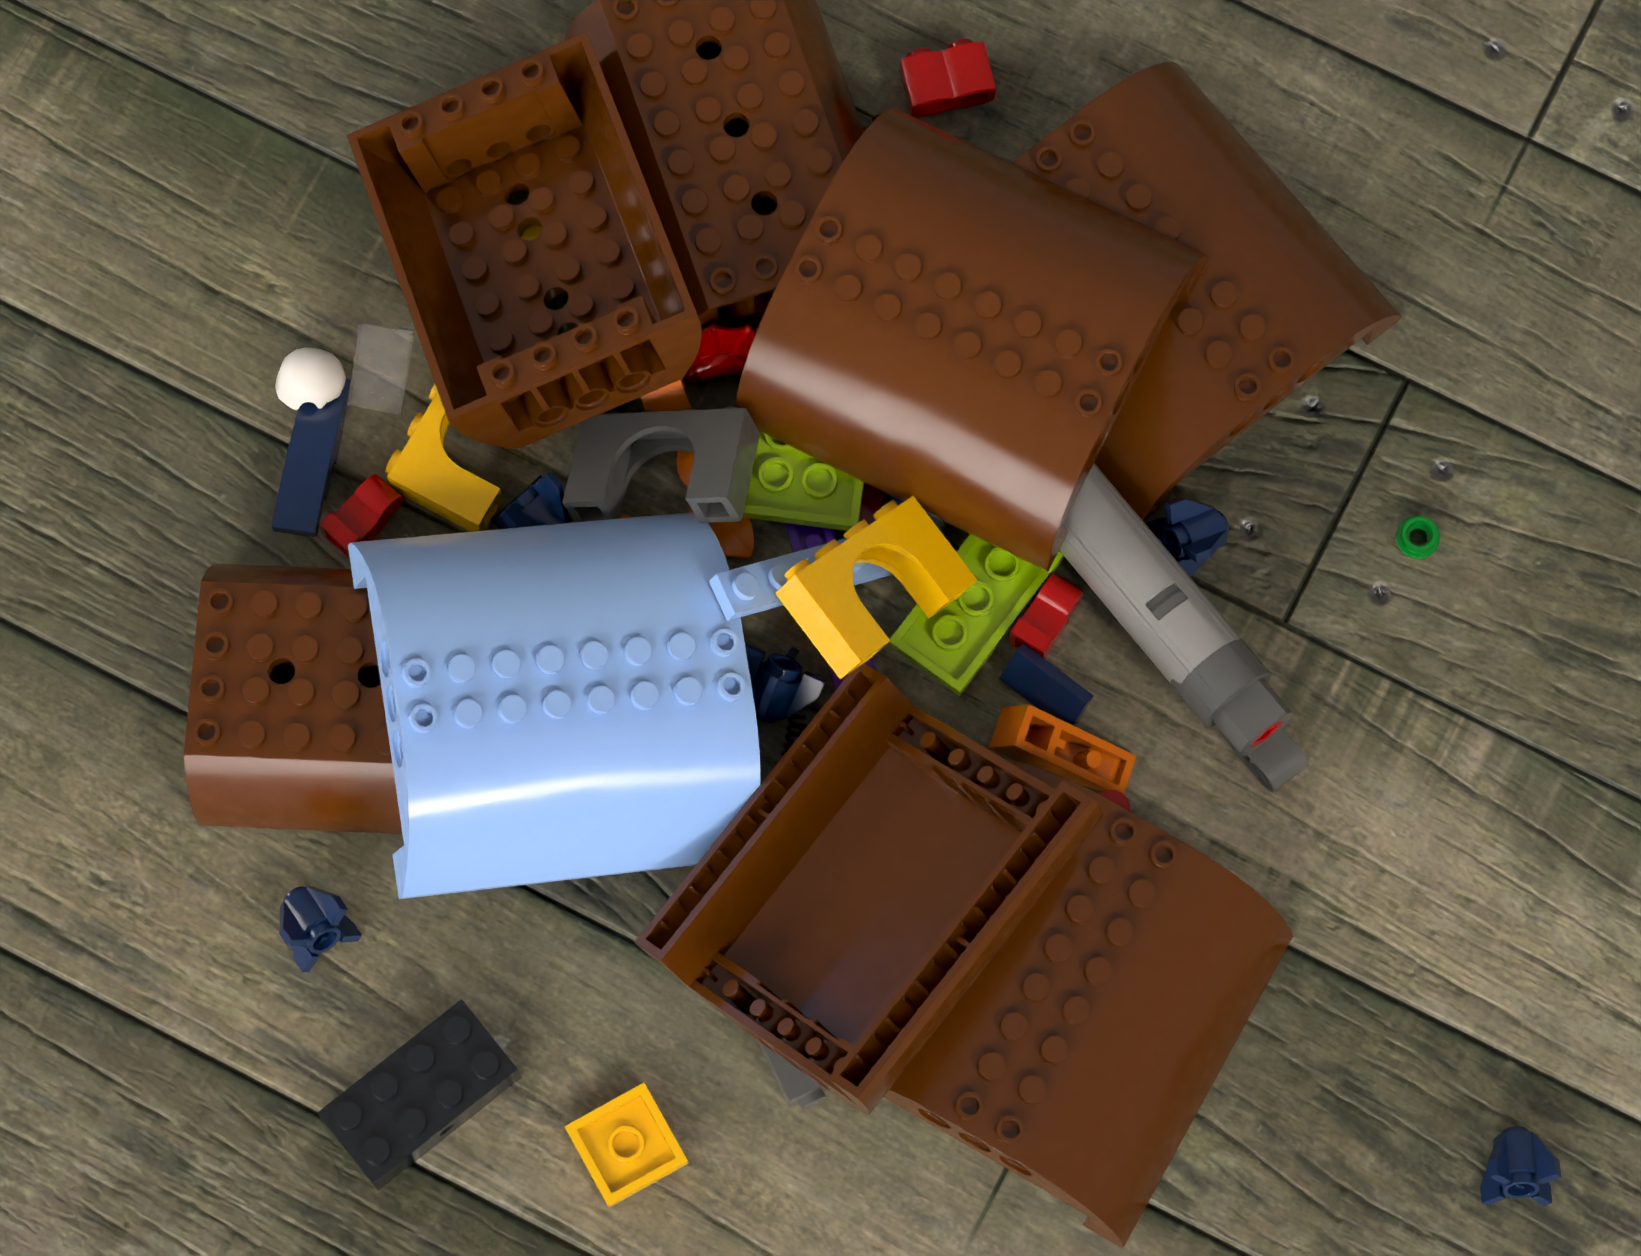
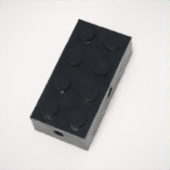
(419, 1094)

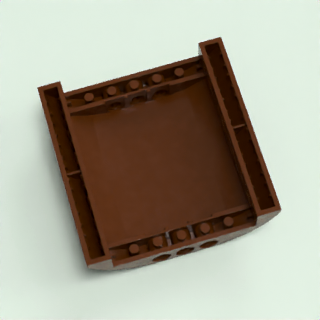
(1266, 304)
(961, 333)
(866, 887)
(1101, 1019)

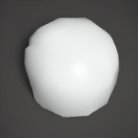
(309, 377)

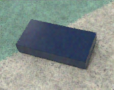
(1045, 686)

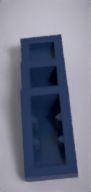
(309, 466)

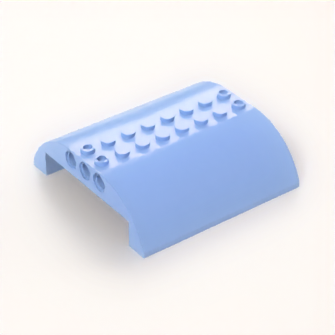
(558, 700)

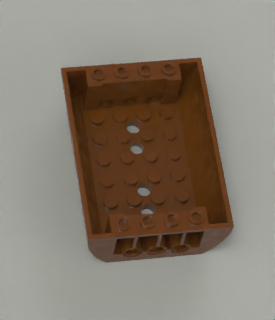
(483, 292)

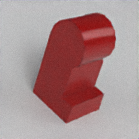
(361, 514)
(1046, 616)

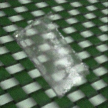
(381, 367)

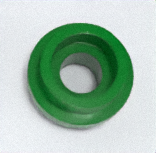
(1420, 525)

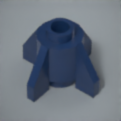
(535, 506)
(1190, 532)
(778, 684)
(314, 923)
(1519, 1168)

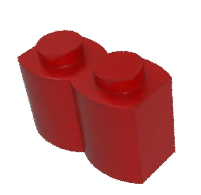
(947, 78)

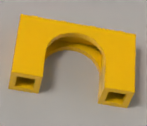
(434, 481)
(900, 541)

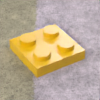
(626, 1145)

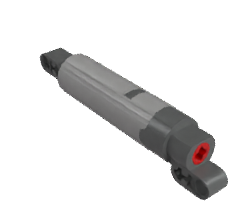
(1180, 630)

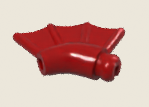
(721, 352)

